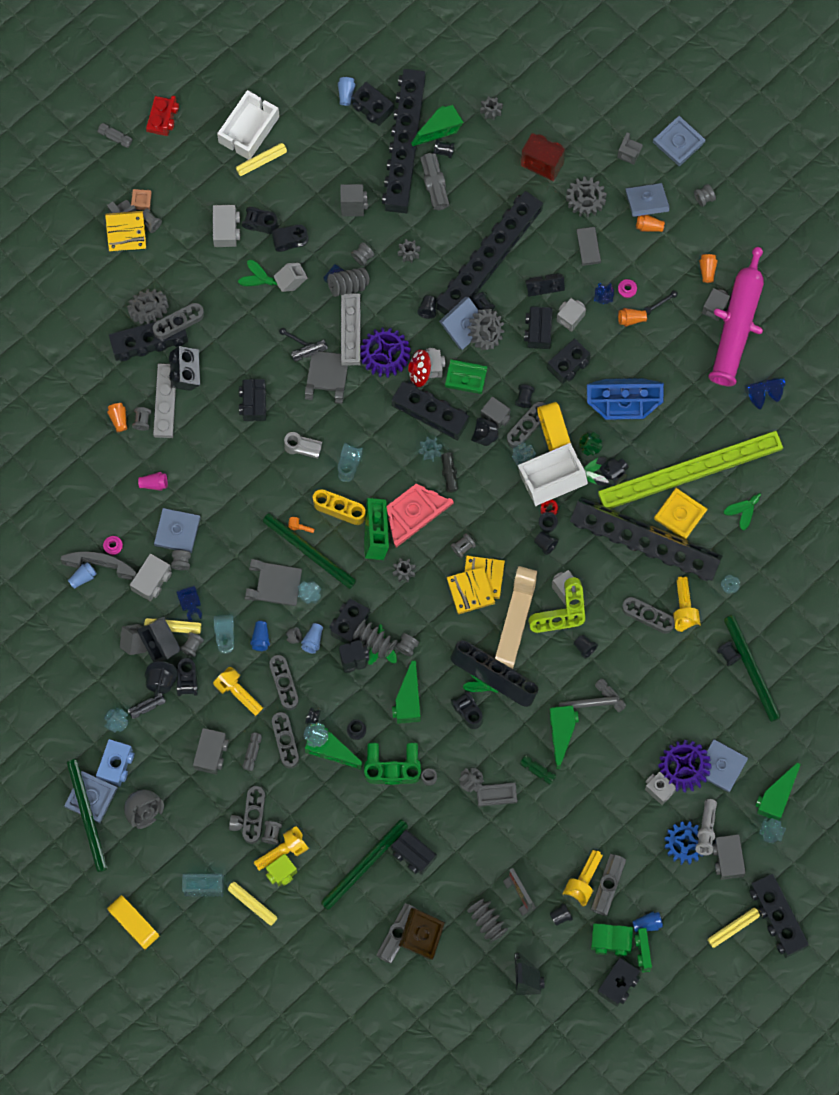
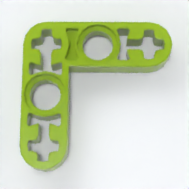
(569, 612)

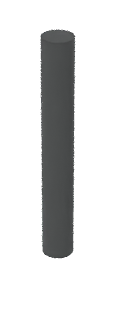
(590, 702)

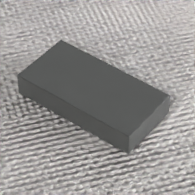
(588, 246)
(497, 794)

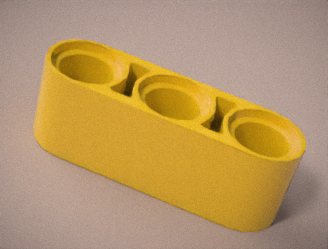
(553, 426)
(344, 514)
(133, 922)

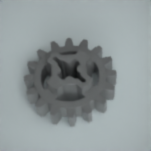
(587, 204)
(147, 306)
(485, 329)

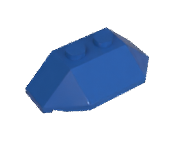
(624, 397)

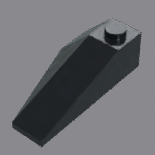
(527, 977)

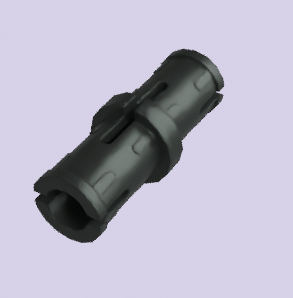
(449, 472)

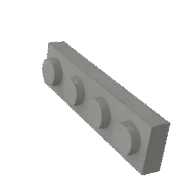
(350, 329)
(164, 404)

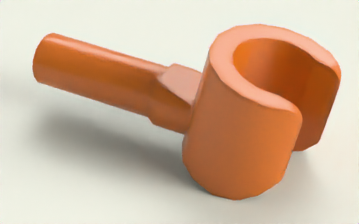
(294, 525)

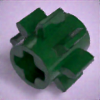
(590, 443)

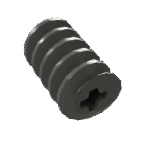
(348, 281)
(374, 640)
(487, 920)

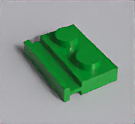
(466, 376)
(643, 957)

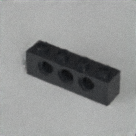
(141, 348)
(451, 428)
(769, 886)

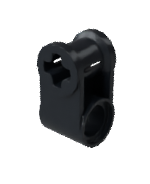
(257, 219)
(288, 238)
(187, 681)
(466, 707)

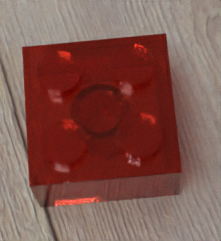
(543, 156)

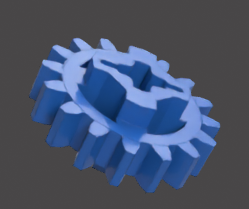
(677, 842)

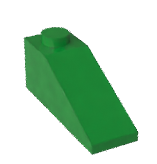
(443, 123)
(376, 529)
(407, 700)
(562, 728)
(334, 751)
(776, 797)

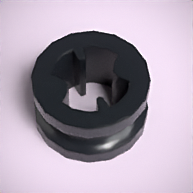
(312, 716)

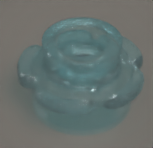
(730, 579)

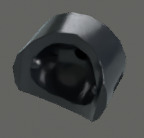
(485, 432)
(616, 470)

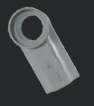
(304, 445)

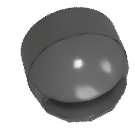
(294, 635)
(429, 774)
(235, 823)

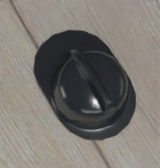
(160, 677)

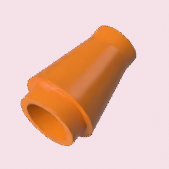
(649, 224)
(708, 267)
(630, 316)
(118, 416)

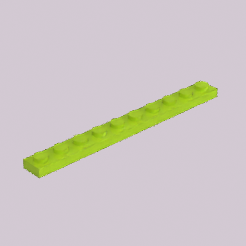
(690, 470)

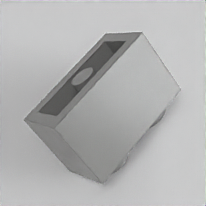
(224, 226)
(151, 577)

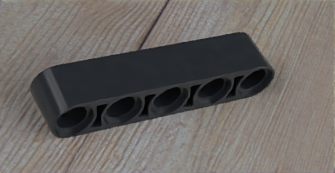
(494, 673)

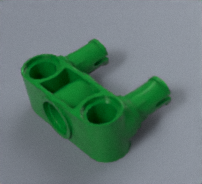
(392, 772)

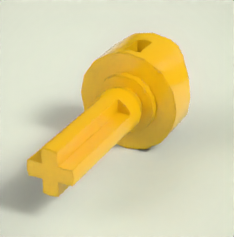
(685, 616)
(228, 681)
(292, 843)
(579, 888)

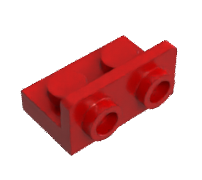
(161, 115)

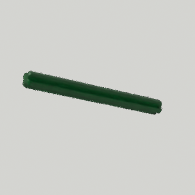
(309, 551)
(752, 668)
(87, 816)
(364, 864)

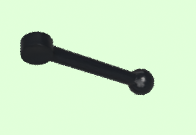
(673, 294)
(282, 331)

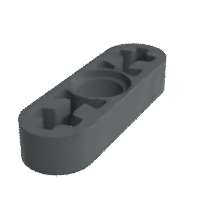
(180, 313)
(514, 431)
(633, 614)
(293, 694)
(283, 755)
(260, 801)

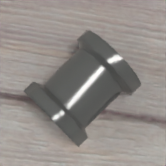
(150, 221)
(141, 418)
(460, 551)
(191, 644)
(271, 839)

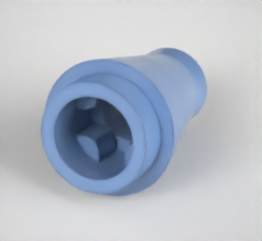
(346, 88)
(82, 575)
(312, 639)

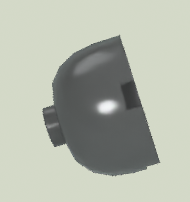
(142, 808)

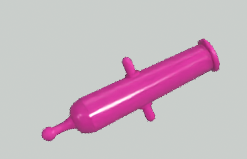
(738, 322)

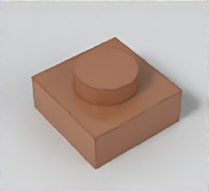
(141, 199)

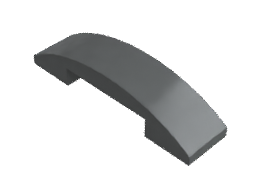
(76, 560)

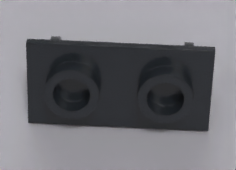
(551, 284)

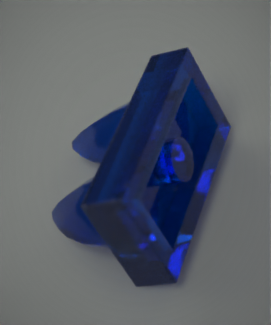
(757, 391)

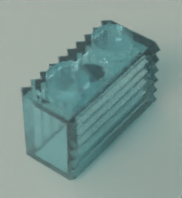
(203, 885)

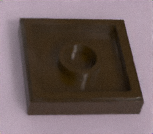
(421, 934)

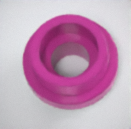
(627, 293)
(113, 551)

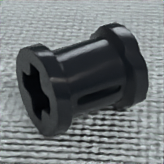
(444, 148)
(481, 298)
(524, 396)
(729, 654)

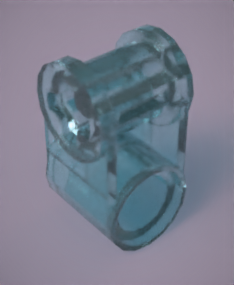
(350, 459)
(224, 631)

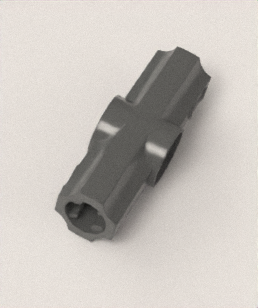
(434, 181)
(611, 873)
(391, 944)

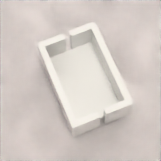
(248, 125)
(552, 474)

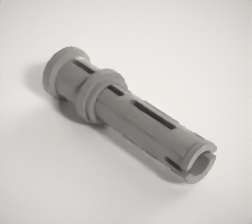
(706, 833)

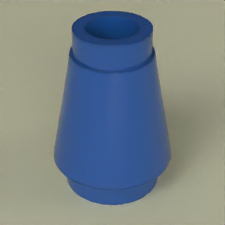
(260, 637)
(651, 922)

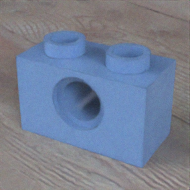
(115, 751)

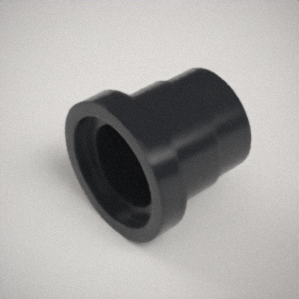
(427, 307)
(548, 516)
(546, 542)
(585, 646)
(356, 735)
(561, 915)

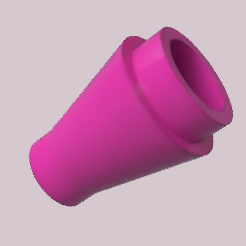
(154, 481)

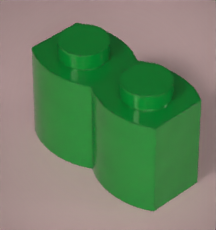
(612, 939)

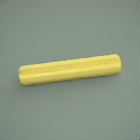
(261, 159)
(180, 626)
(252, 903)
(733, 927)

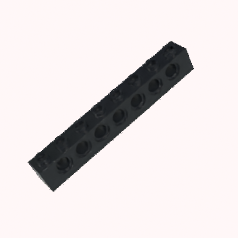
(410, 80)
(523, 202)
(656, 536)

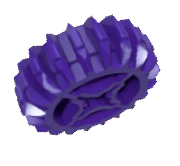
(397, 345)
(692, 753)

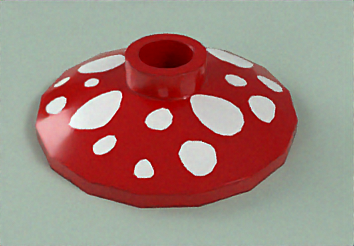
(419, 368)

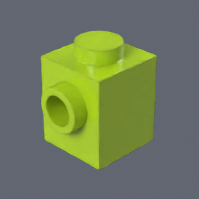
(281, 871)

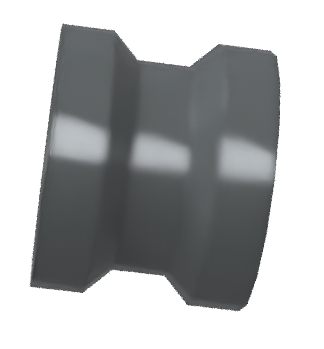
(704, 195)
(362, 254)
(180, 560)
(407, 645)

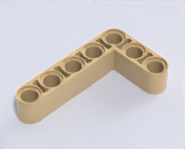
(516, 617)

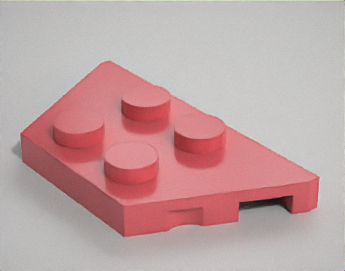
(414, 511)

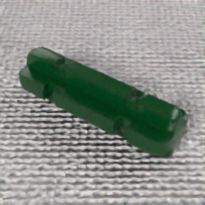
(537, 769)

